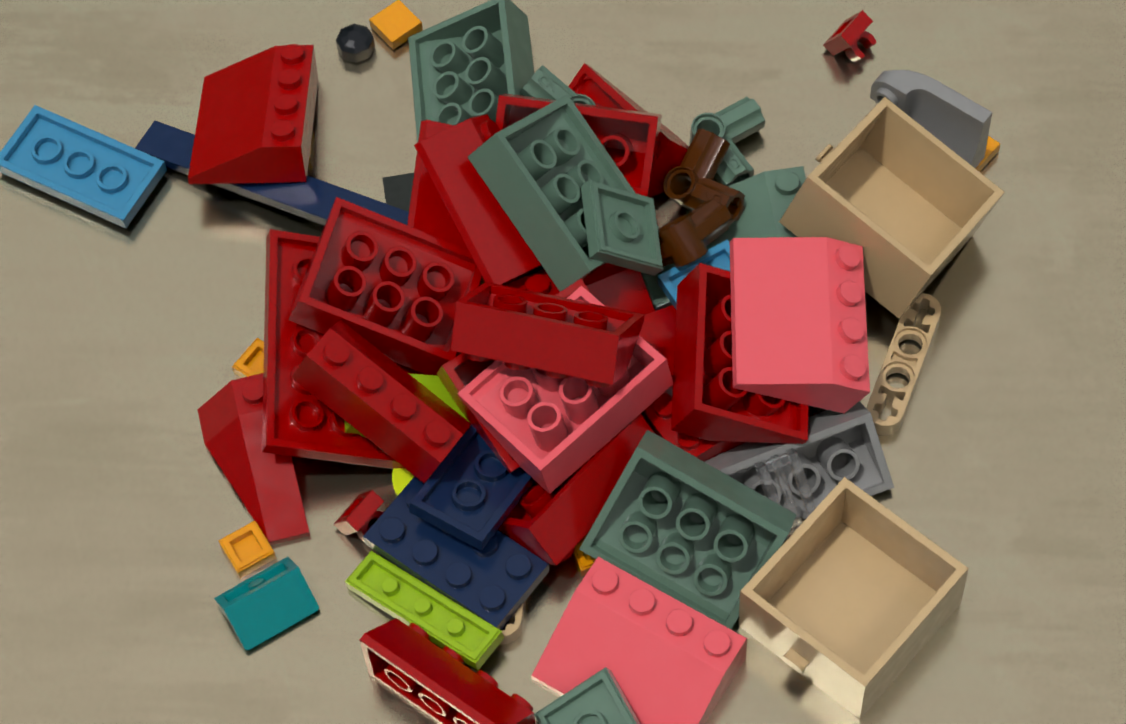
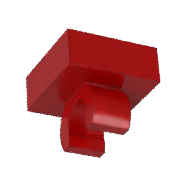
(849, 35)
(359, 514)

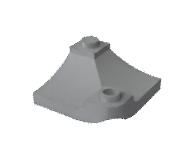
(938, 109)

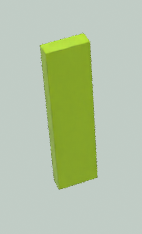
(418, 603)

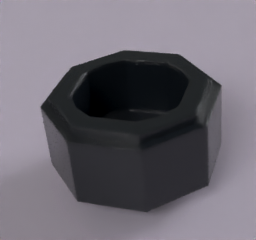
(355, 43)

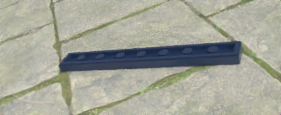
(305, 199)

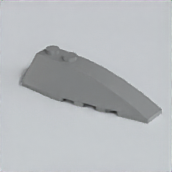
(835, 449)

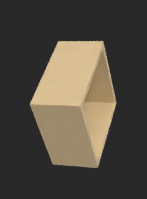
(897, 198)
(852, 597)

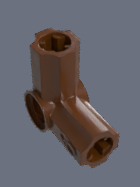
(698, 171)
(687, 236)

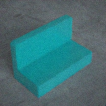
(267, 603)

